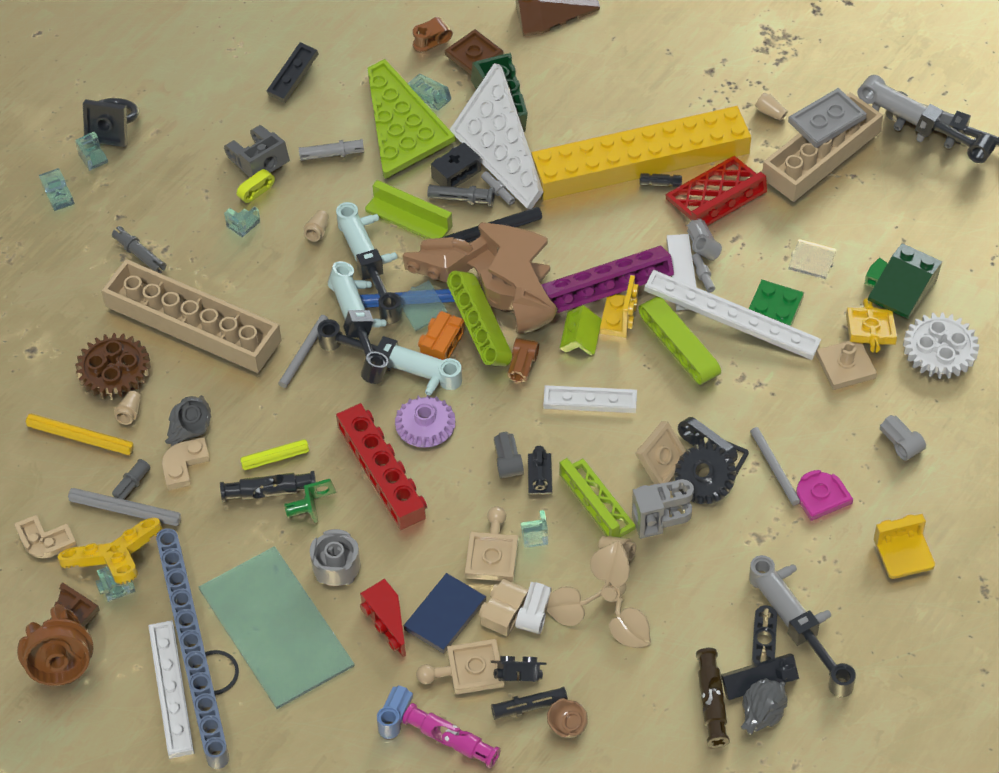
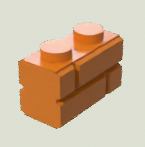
(442, 336)

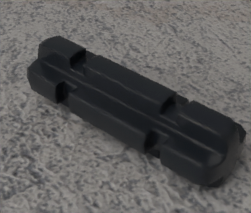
(660, 179)

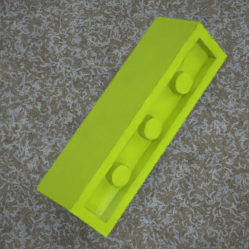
(409, 211)

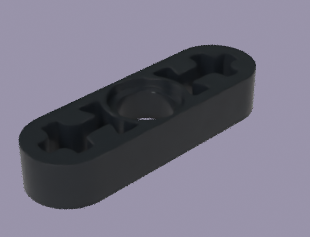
(694, 433)
(759, 630)

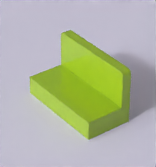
(581, 330)

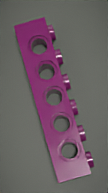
(607, 278)

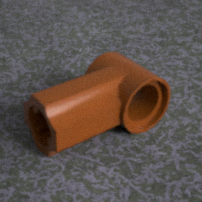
(523, 355)

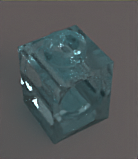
(110, 588)

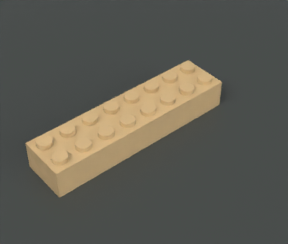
(192, 315)

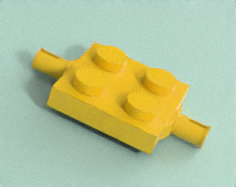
(871, 326)

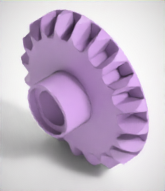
(423, 431)

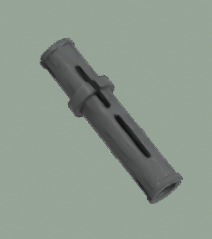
(133, 245)

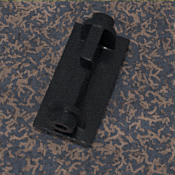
(539, 471)
(528, 669)

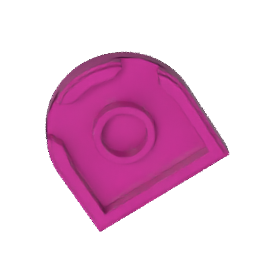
(822, 494)

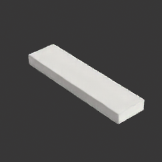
(682, 261)
(590, 399)

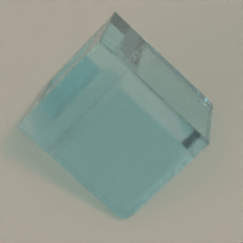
(90, 151)
(243, 221)
(535, 532)

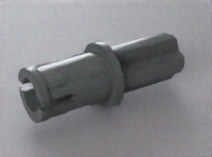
(131, 479)

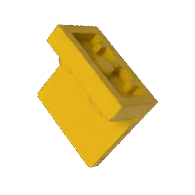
(619, 311)

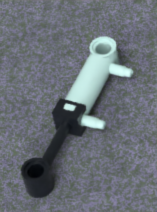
(367, 258)
(357, 319)
(398, 357)

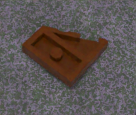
(77, 603)

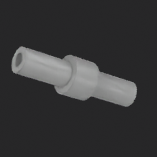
(500, 188)
(703, 273)

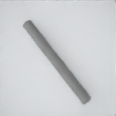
(301, 354)
(775, 466)

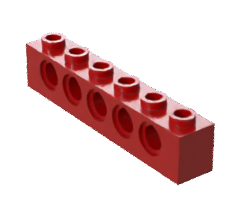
(404, 513)

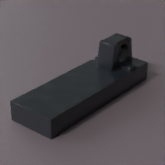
(292, 72)
(777, 669)

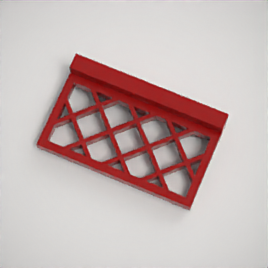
(724, 201)

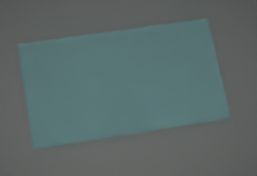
(276, 627)

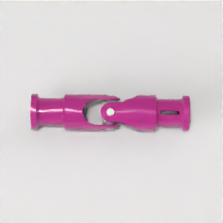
(461, 741)

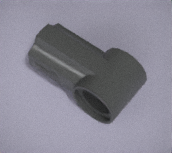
(508, 460)

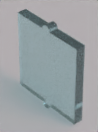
(421, 305)

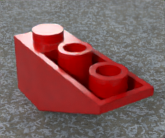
(383, 607)

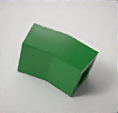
(875, 272)

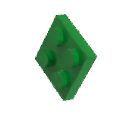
(777, 302)

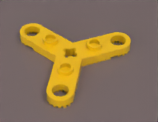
(115, 554)

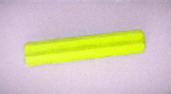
(274, 454)

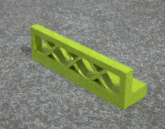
(593, 502)

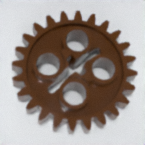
(112, 366)

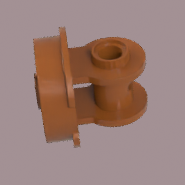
(57, 649)

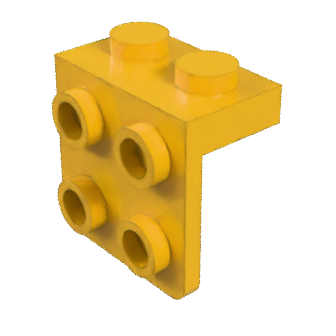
(903, 546)

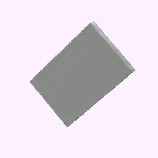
(827, 117)

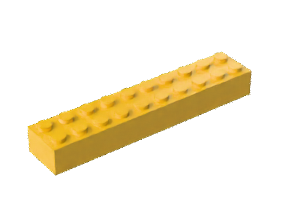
(645, 149)

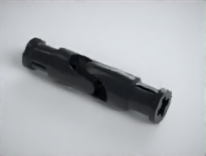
(250, 487)

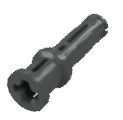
(471, 194)

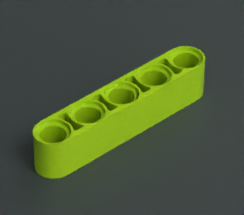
(479, 318)
(679, 340)

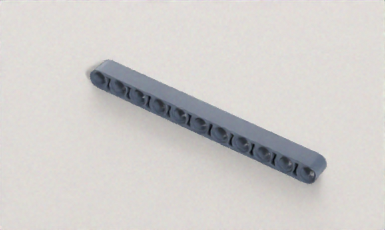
(192, 655)

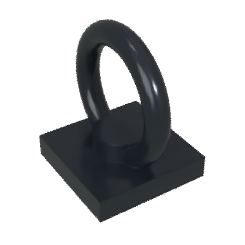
(109, 119)

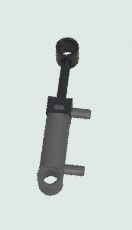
(958, 121)

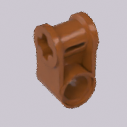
(431, 34)

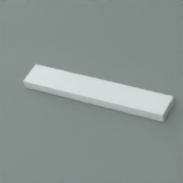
(171, 689)

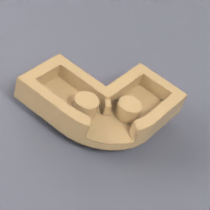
(179, 457)
(41, 543)

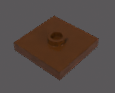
(471, 49)

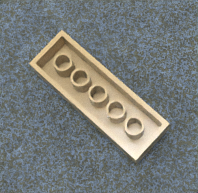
(801, 165)

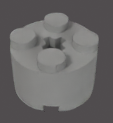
(335, 558)

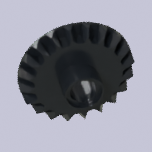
(720, 476)

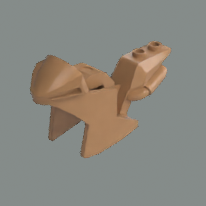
(504, 267)

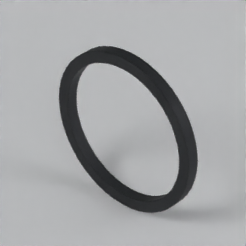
(236, 670)

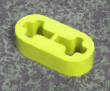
(255, 186)

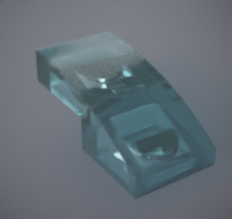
(56, 189)

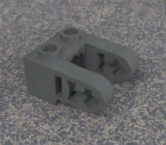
(267, 153)

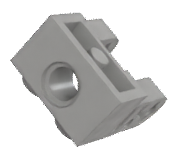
(653, 503)

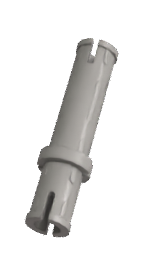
(333, 149)

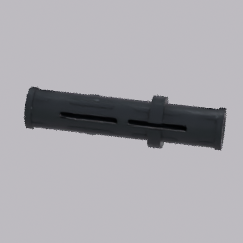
(500, 709)

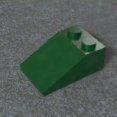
(905, 281)

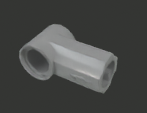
(703, 240)
(905, 442)

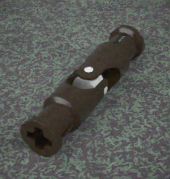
(712, 699)

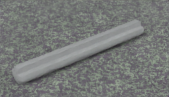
(124, 506)

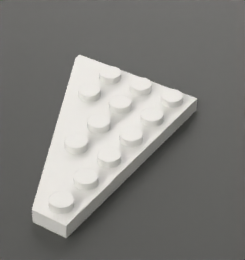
(495, 133)

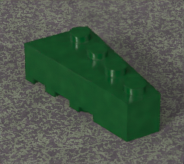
(482, 67)

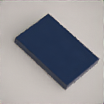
(444, 613)

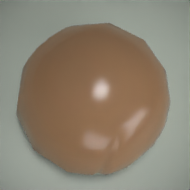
(567, 718)

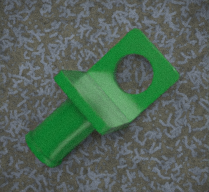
(307, 504)

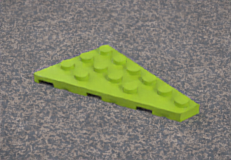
(403, 121)

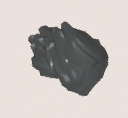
(188, 419)
(763, 705)

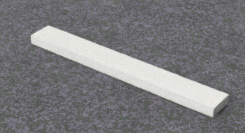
(732, 314)

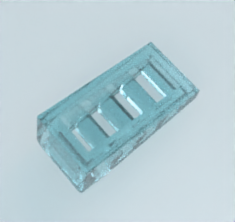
(431, 92)

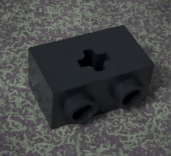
(456, 166)

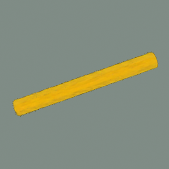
(79, 434)

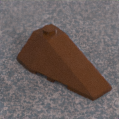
(541, 15)

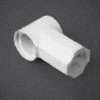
(532, 614)

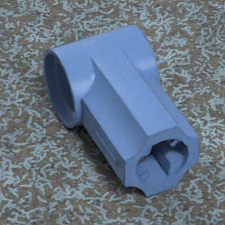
(393, 711)

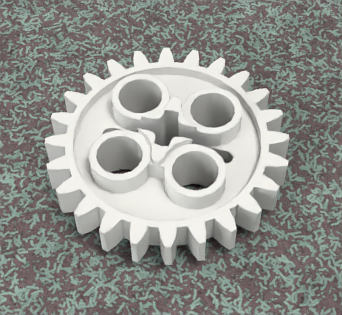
(942, 340)

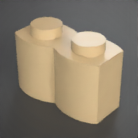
(503, 607)

